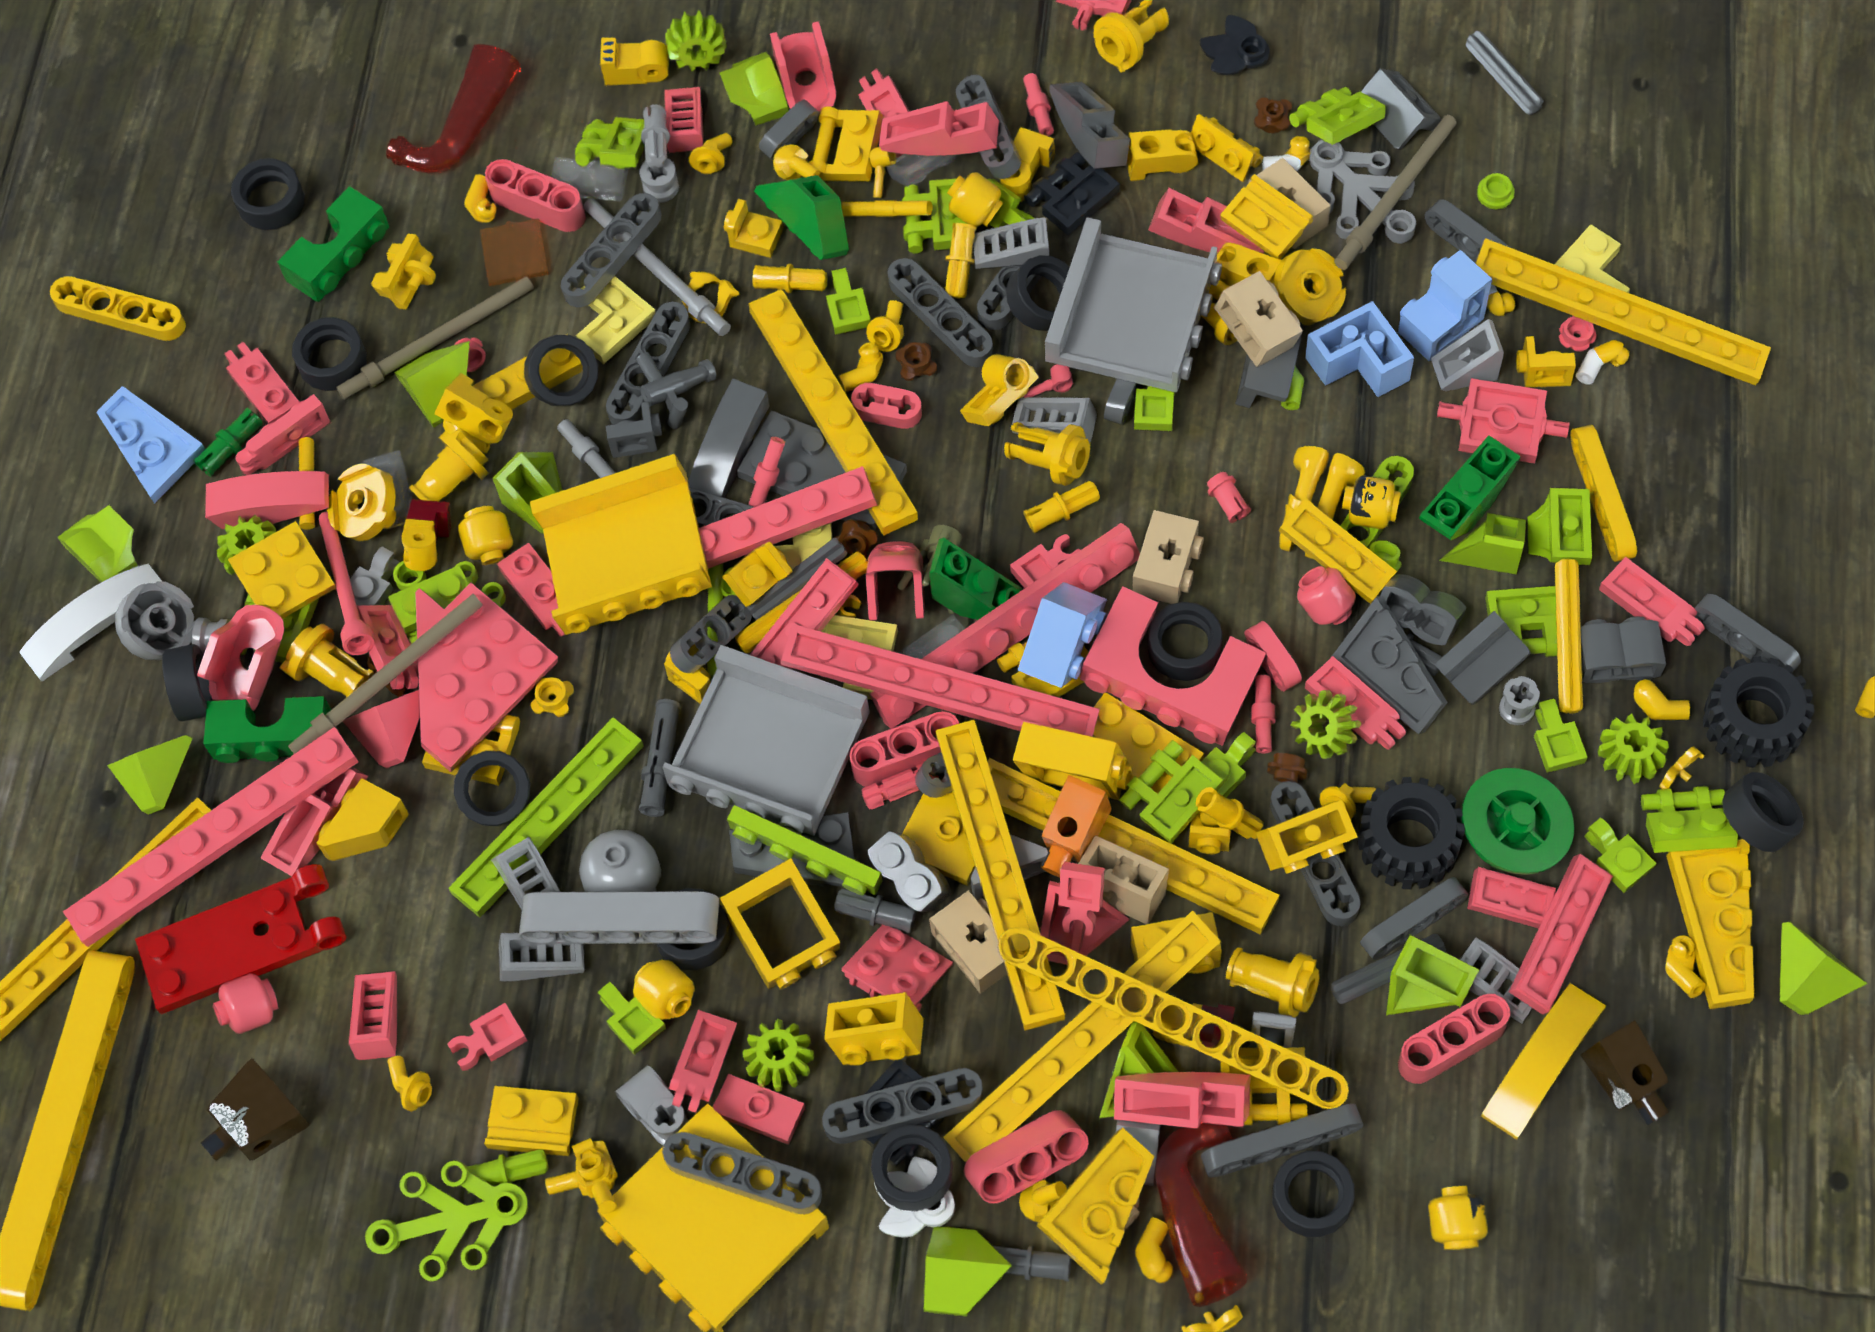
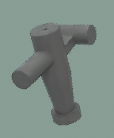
(671, 385)

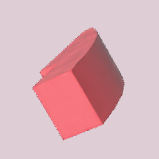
(940, 130)
(1195, 223)
(267, 495)
(298, 831)
(1183, 1098)

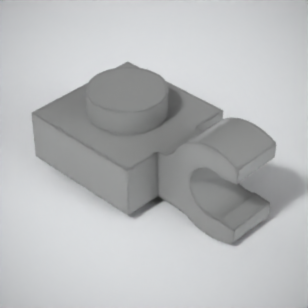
(372, 585)

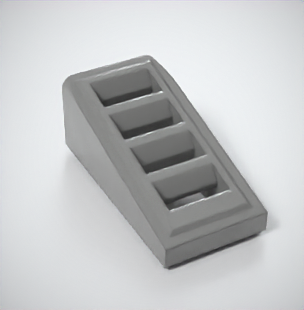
(1022, 231)
(1076, 412)
(535, 861)
(1505, 969)
(531, 970)
(1274, 1028)

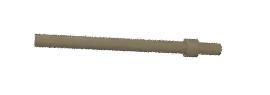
(1361, 235)
(373, 373)
(367, 690)

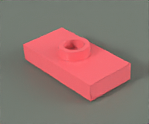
(1509, 897)
(759, 1109)

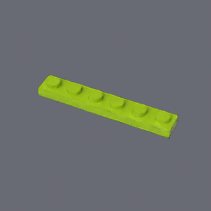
(549, 812)

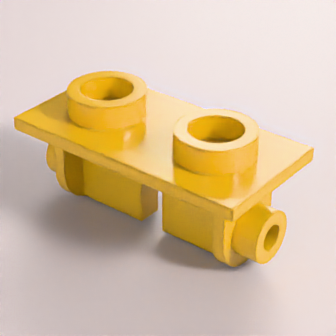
(1223, 149)

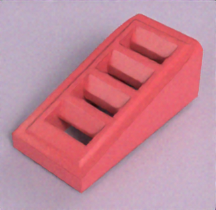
(690, 138)
(374, 1040)

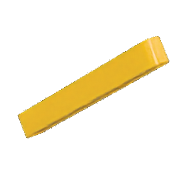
(1193, 1019)
(62, 1126)

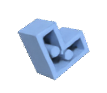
(1449, 308)
(1363, 343)
(1060, 629)

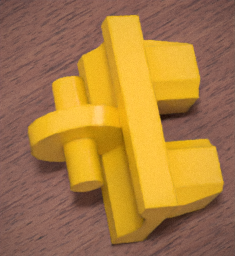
(407, 271)

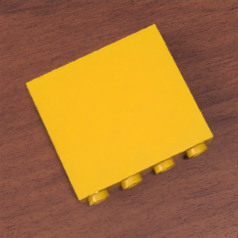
(703, 1239)

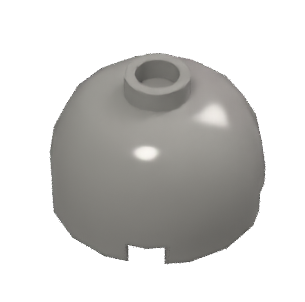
(154, 620)
(619, 863)

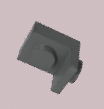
(635, 436)

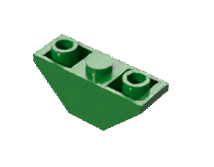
(809, 212)
(1471, 490)
(966, 583)

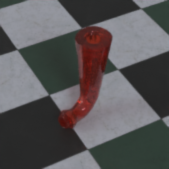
(481, 91)
(1199, 1246)

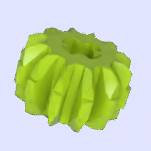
(695, 41)
(241, 537)
(1314, 715)
(1629, 736)
(766, 1066)

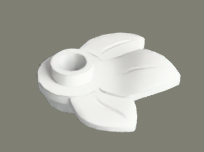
(909, 1223)

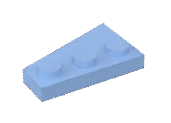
(149, 441)

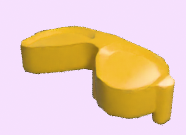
(1678, 768)
(1222, 1324)

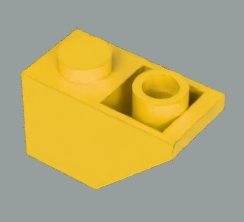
(363, 823)

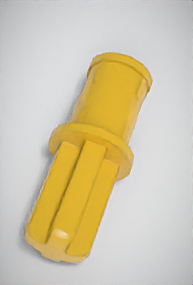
(960, 259)
(789, 278)
(1061, 506)
(1228, 813)

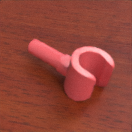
(1060, 381)

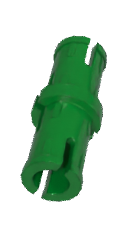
(228, 442)

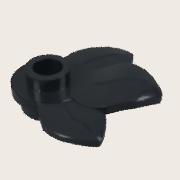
(1232, 48)

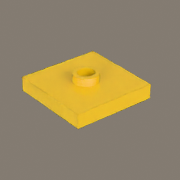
(941, 837)

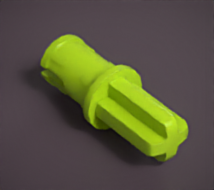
(511, 1168)

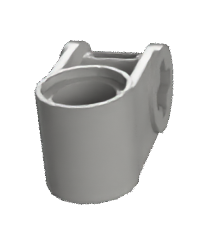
(651, 1104)

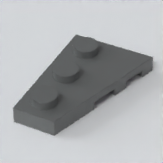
(832, 833)

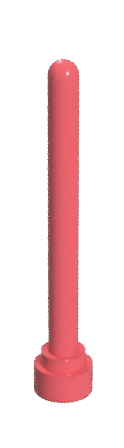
(355, 635)

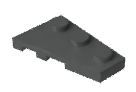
(1391, 667)

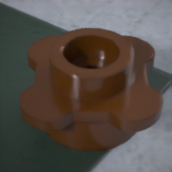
(1269, 122)
(912, 352)
(860, 531)
(1287, 768)

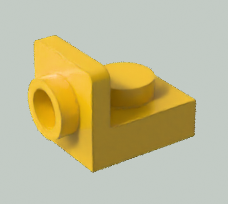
(751, 230)
(1544, 369)
(757, 573)
(694, 683)
(1207, 835)

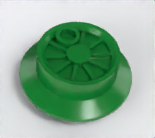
(1517, 821)

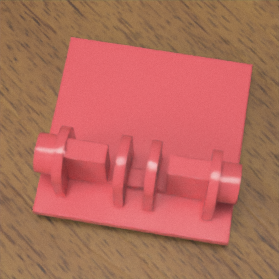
(895, 964)

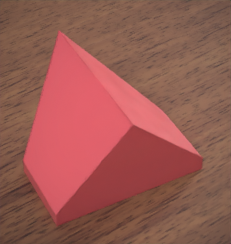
(387, 728)
(1107, 922)

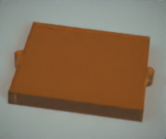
(514, 252)

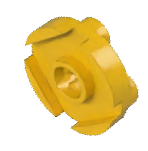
(1319, 267)
(378, 506)

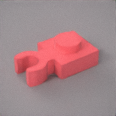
(1040, 561)
(1081, 891)
(493, 1034)

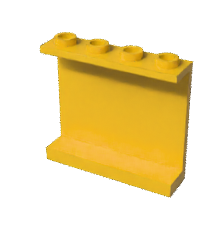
(622, 544)

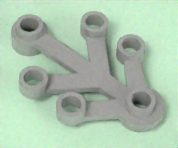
(1359, 187)

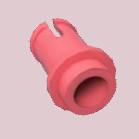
(1223, 489)

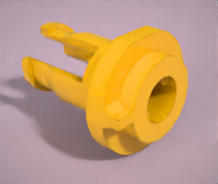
(1122, 36)
(1063, 453)
(453, 465)
(317, 656)
(1281, 981)

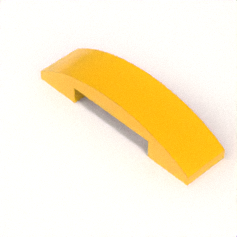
(1542, 1060)

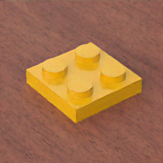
(282, 571)

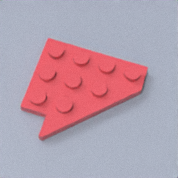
(473, 674)

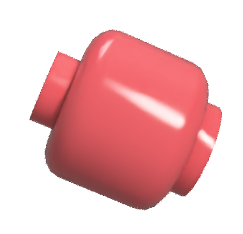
(1326, 596)
(245, 1003)

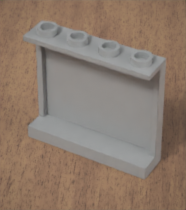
(1131, 309)
(768, 741)

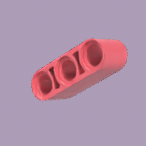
(523, 183)
(884, 748)
(1464, 1022)
(1045, 1157)

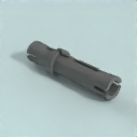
(659, 752)

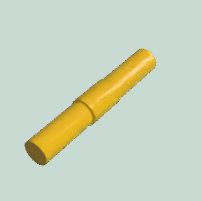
(887, 208)
(306, 463)

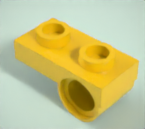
(1000, 389)

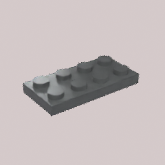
(804, 459)

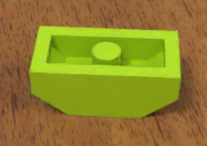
(756, 88)
(1562, 527)
(101, 543)

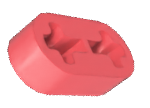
(887, 405)
(1277, 660)

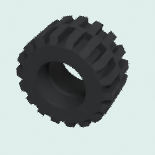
(1768, 685)
(1414, 803)

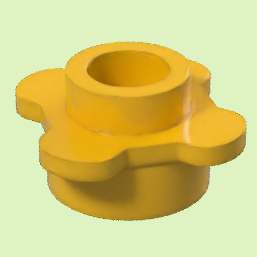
(548, 687)

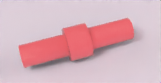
(1038, 104)
(767, 472)
(1263, 714)

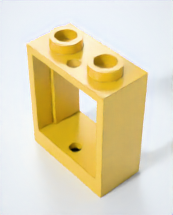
(1055, 753)
(759, 890)

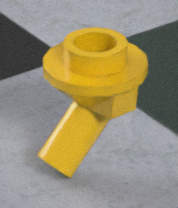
(708, 157)
(791, 163)
(886, 330)
(1349, 796)
(413, 1089)
(1040, 1198)

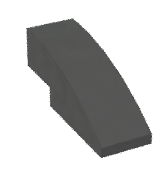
(1090, 124)
(728, 438)

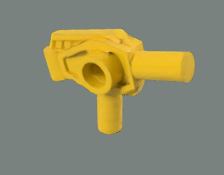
(593, 1175)

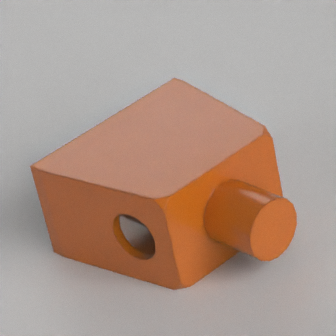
(1079, 810)

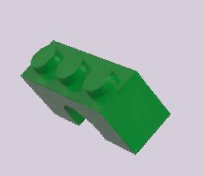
(319, 267)
(233, 736)

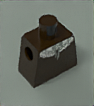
(1627, 1057)
(251, 1115)

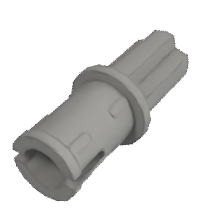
(655, 135)

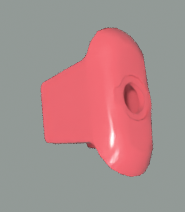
(805, 53)
(895, 557)
(221, 665)

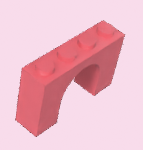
(1203, 709)

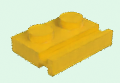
(1266, 217)
(531, 1120)

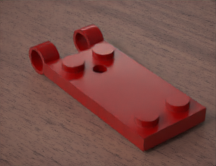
(221, 945)

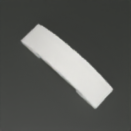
(80, 621)

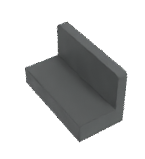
(1404, 107)
(1268, 380)
(1483, 658)

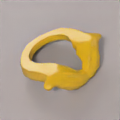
(725, 291)

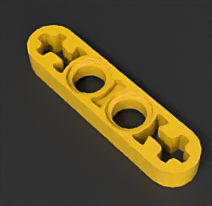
(119, 304)
(1603, 493)

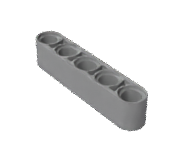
(619, 917)

